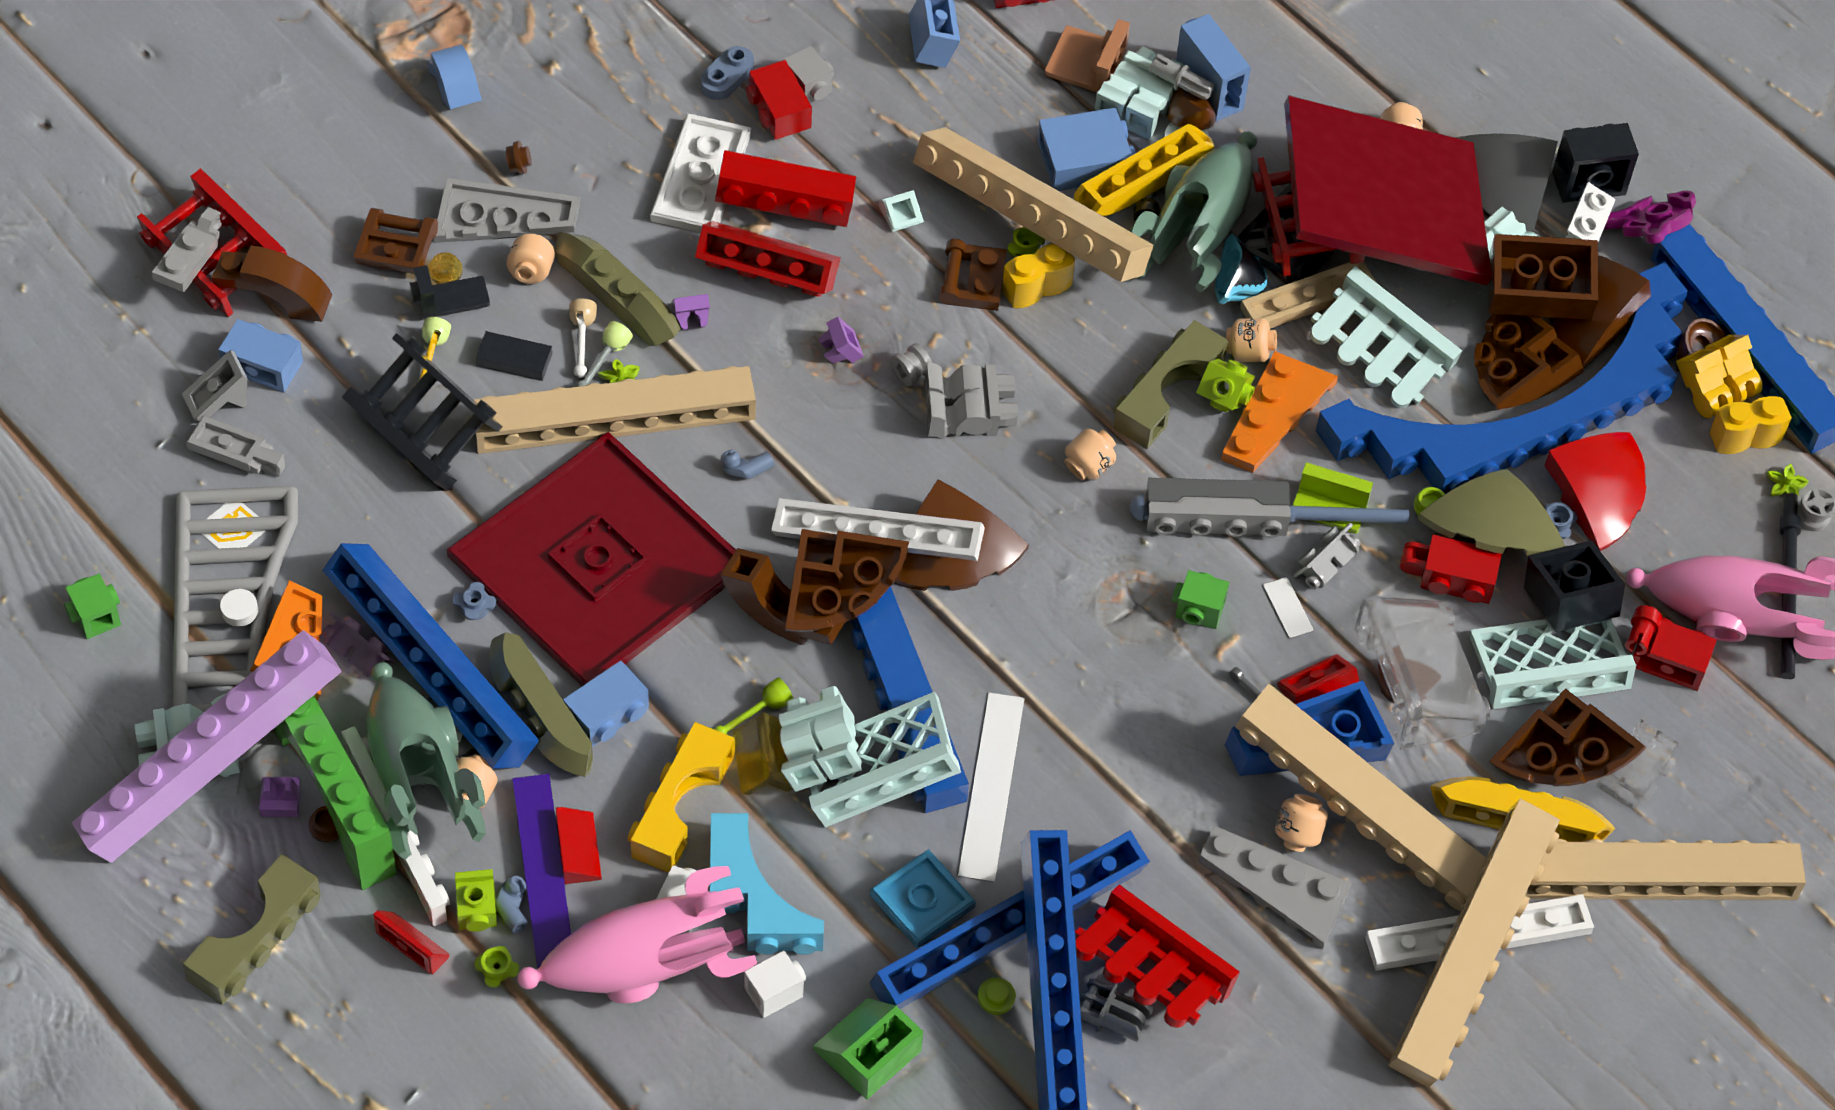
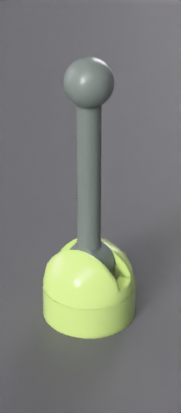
(614, 338)

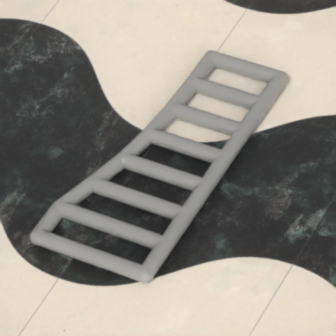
(185, 587)

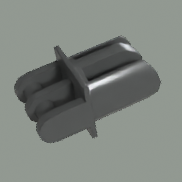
(1117, 1013)

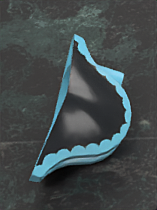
(1240, 274)

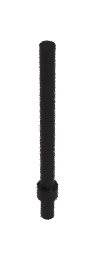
(1790, 528)

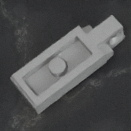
(189, 252)
(235, 447)

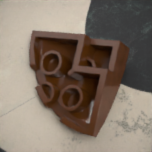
(1619, 296)
(1522, 360)
(998, 551)
(840, 577)
(1567, 745)

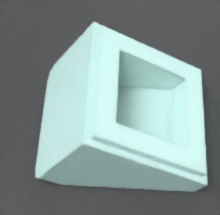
(901, 211)

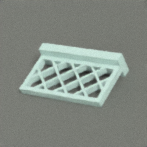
(1546, 683)
(892, 780)

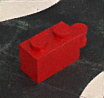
(1452, 568)

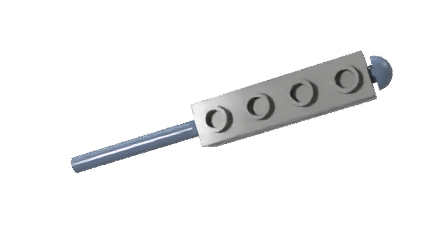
(1237, 508)

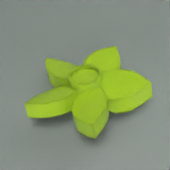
(619, 372)
(1787, 481)

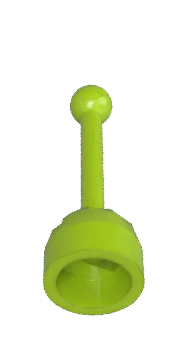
(775, 695)

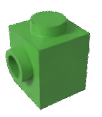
(1200, 599)
(93, 605)

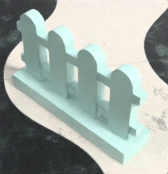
(1384, 311)

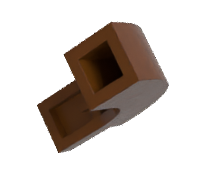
(765, 597)

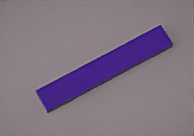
(541, 863)

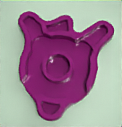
(1654, 219)

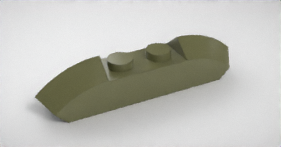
(616, 288)
(530, 689)

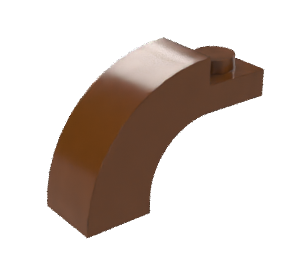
(277, 276)

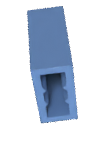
(1216, 59)
(1082, 146)

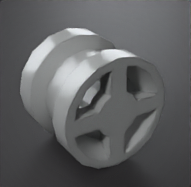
(910, 364)
(1822, 503)

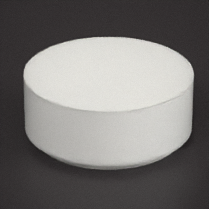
(239, 607)

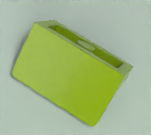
(1332, 489)

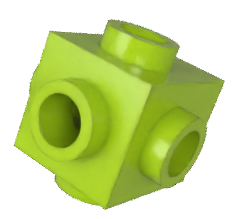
(1216, 381)

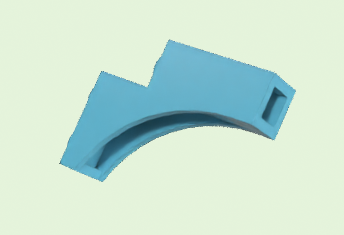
(771, 920)

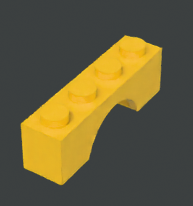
(700, 761)

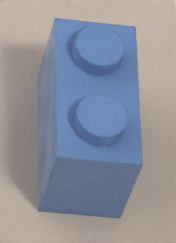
(934, 31)
(264, 354)
(608, 703)

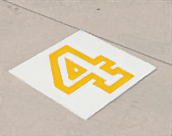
(233, 539)

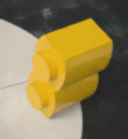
(1038, 275)
(1750, 425)

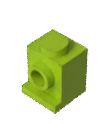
(475, 900)

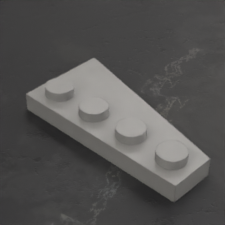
(498, 211)
(1293, 889)

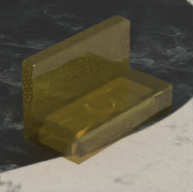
(760, 754)

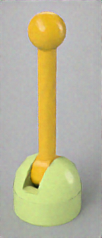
(435, 333)

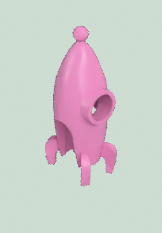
(1723, 593)
(640, 944)

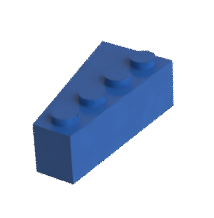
(1345, 713)

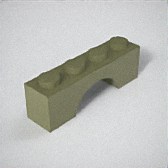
(1144, 411)
(223, 964)

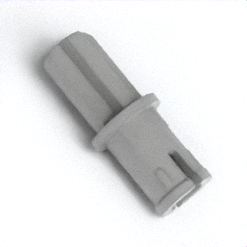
(1181, 77)

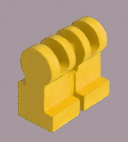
(1720, 374)

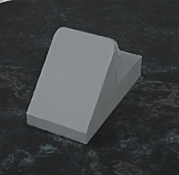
(218, 385)

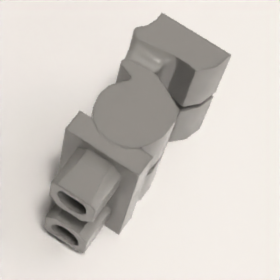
(968, 400)

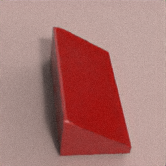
(1319, 679)
(578, 845)
(409, 941)

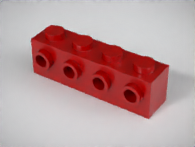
(785, 188)
(767, 257)

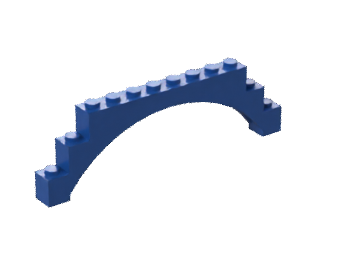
(1460, 453)

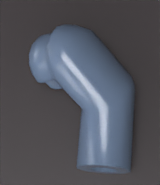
(744, 468)
(508, 903)

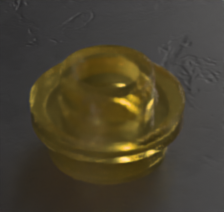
(442, 262)

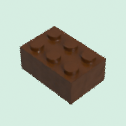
(1543, 276)

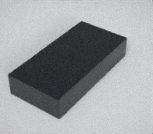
(514, 355)

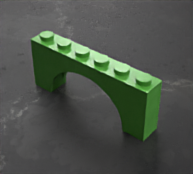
(353, 812)

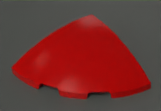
(1601, 483)

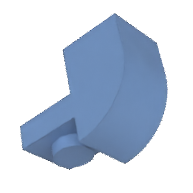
(454, 76)

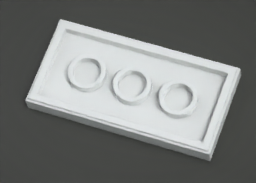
(693, 172)

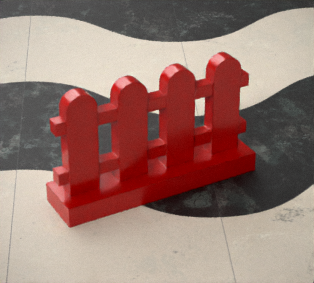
(1165, 943)

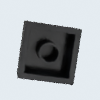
(1596, 156)
(1574, 586)

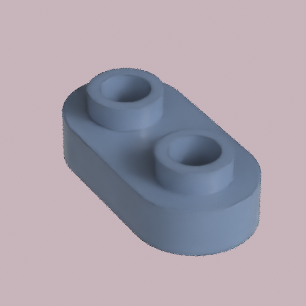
(732, 68)

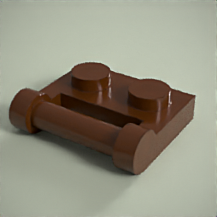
(391, 249)
(984, 276)

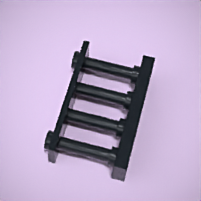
(414, 444)

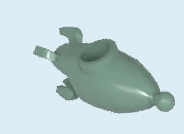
(1201, 204)
(415, 747)

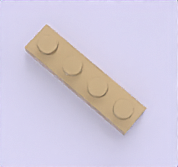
(1299, 297)

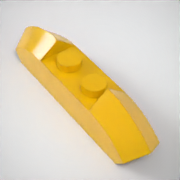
(1143, 171)
(1487, 804)

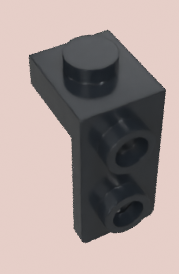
(448, 296)

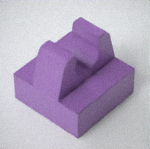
(692, 304)
(843, 340)
(280, 796)

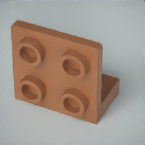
(1086, 57)

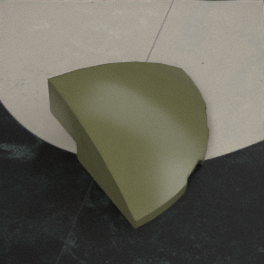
(1495, 513)

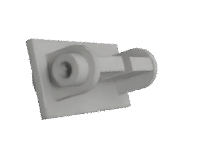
(1317, 564)

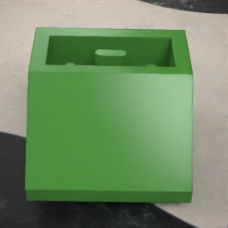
(871, 1045)

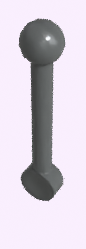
(1238, 676)

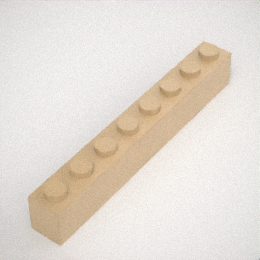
(1033, 204)
(620, 408)
(1362, 795)
(1671, 870)
(1474, 944)

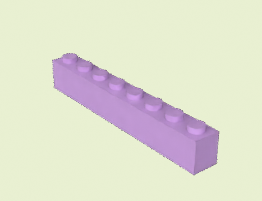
(206, 747)

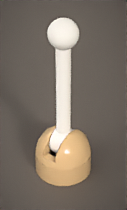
(582, 314)

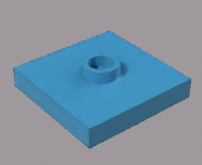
(922, 898)

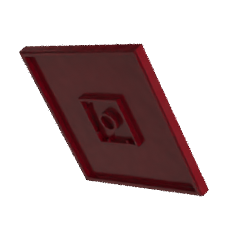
(1386, 190)
(596, 559)

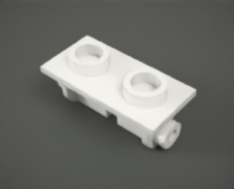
(1590, 214)

